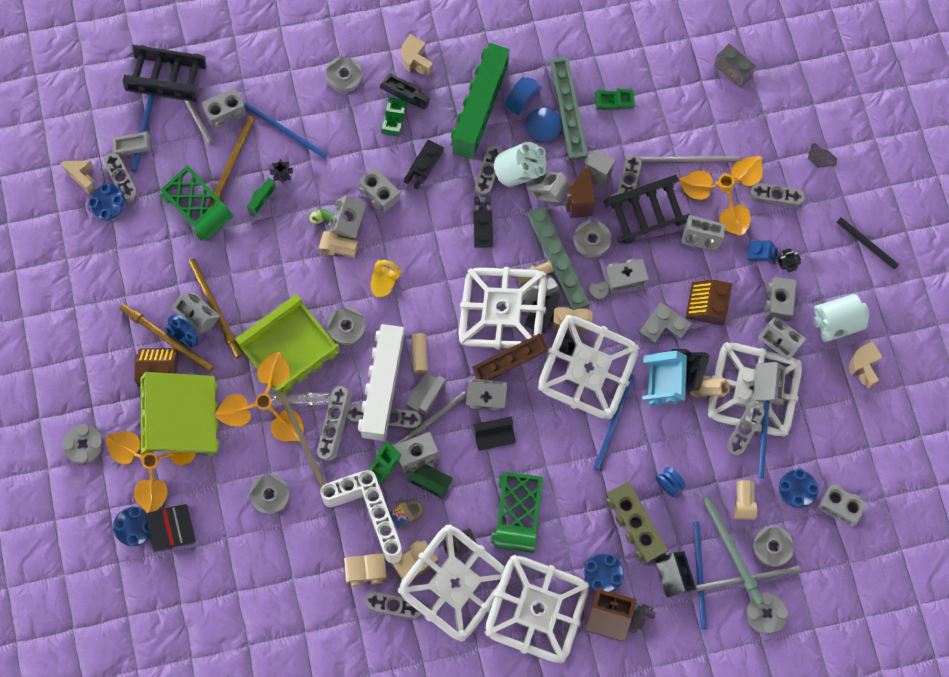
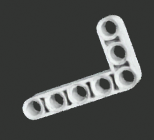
(375, 508)

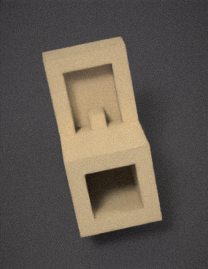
(412, 56)
(862, 361)

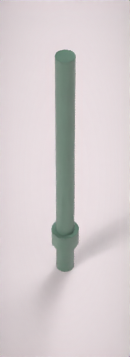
(750, 584)

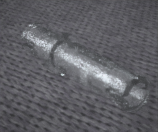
(303, 399)

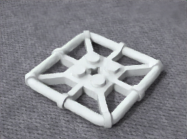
(495, 298)
(577, 372)
(744, 395)
(441, 584)
(525, 614)

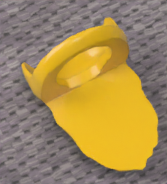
(384, 278)

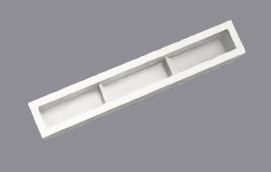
(382, 382)

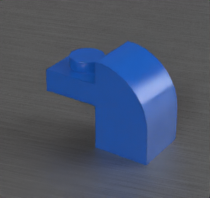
(522, 94)

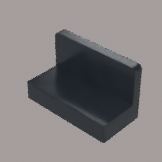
(550, 304)
(494, 433)
(675, 574)

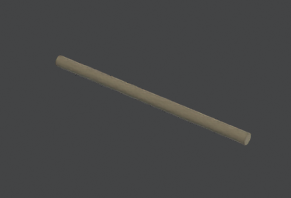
(302, 439)

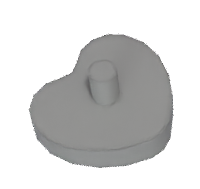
(599, 291)

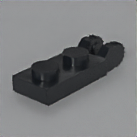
(424, 163)
(483, 224)

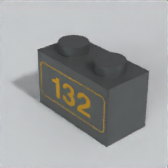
(734, 65)

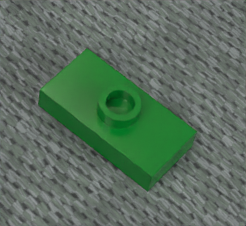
(261, 196)

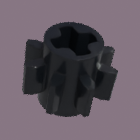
(281, 166)
(789, 260)
(567, 345)

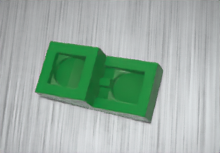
(614, 100)
(394, 117)
(385, 462)

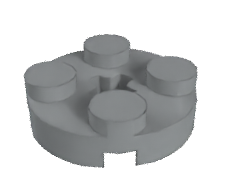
(344, 65)
(592, 229)
(349, 336)
(75, 436)
(258, 496)
(773, 535)
(766, 625)

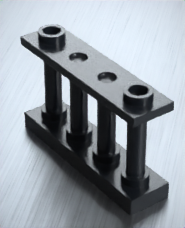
(162, 88)
(650, 190)

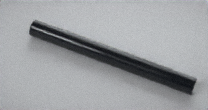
(866, 242)

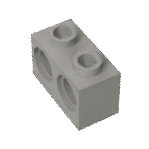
(221, 104)
(600, 167)
(382, 187)
(550, 187)
(703, 233)
(195, 311)
(781, 338)
(840, 509)

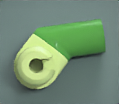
(320, 216)

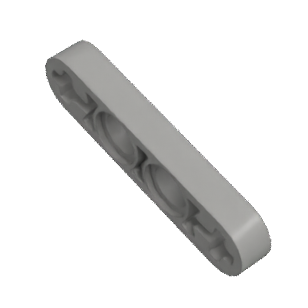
(331, 423)
(406, 426)

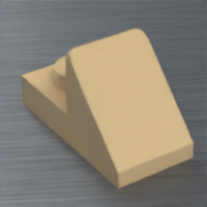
(79, 172)

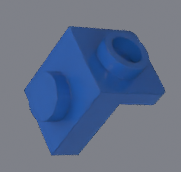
(762, 251)

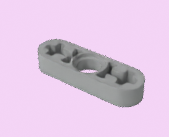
(120, 170)
(626, 173)
(482, 176)
(783, 190)
(757, 418)
(377, 608)

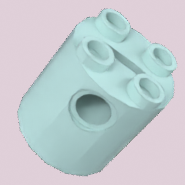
(520, 164)
(841, 317)

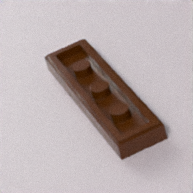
(511, 358)

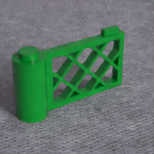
(209, 221)
(512, 536)

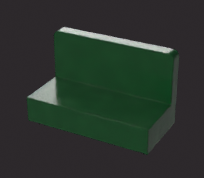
(430, 480)

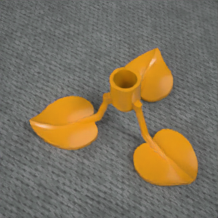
(698, 187)
(235, 408)
(147, 493)

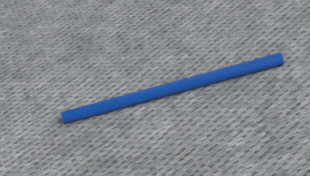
(143, 129)
(316, 150)
(613, 424)
(763, 440)
(699, 575)

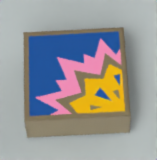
(401, 515)

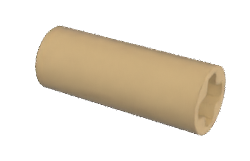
(419, 351)

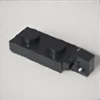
(405, 91)

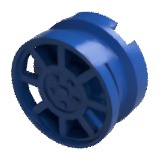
(670, 481)

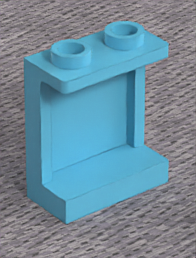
(666, 378)

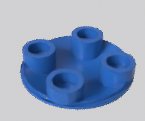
(543, 125)
(107, 202)
(182, 331)
(798, 488)
(131, 526)
(604, 572)

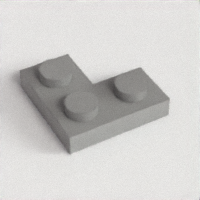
(664, 319)

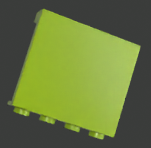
(294, 334)
(178, 413)

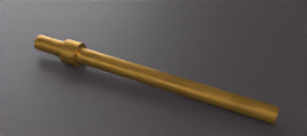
(232, 159)
(137, 317)
(229, 337)

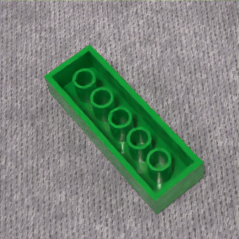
(480, 100)

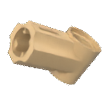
(333, 244)
(711, 387)
(745, 507)

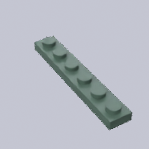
(568, 109)
(559, 259)

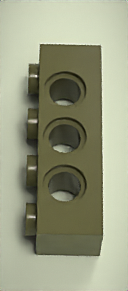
(626, 494)

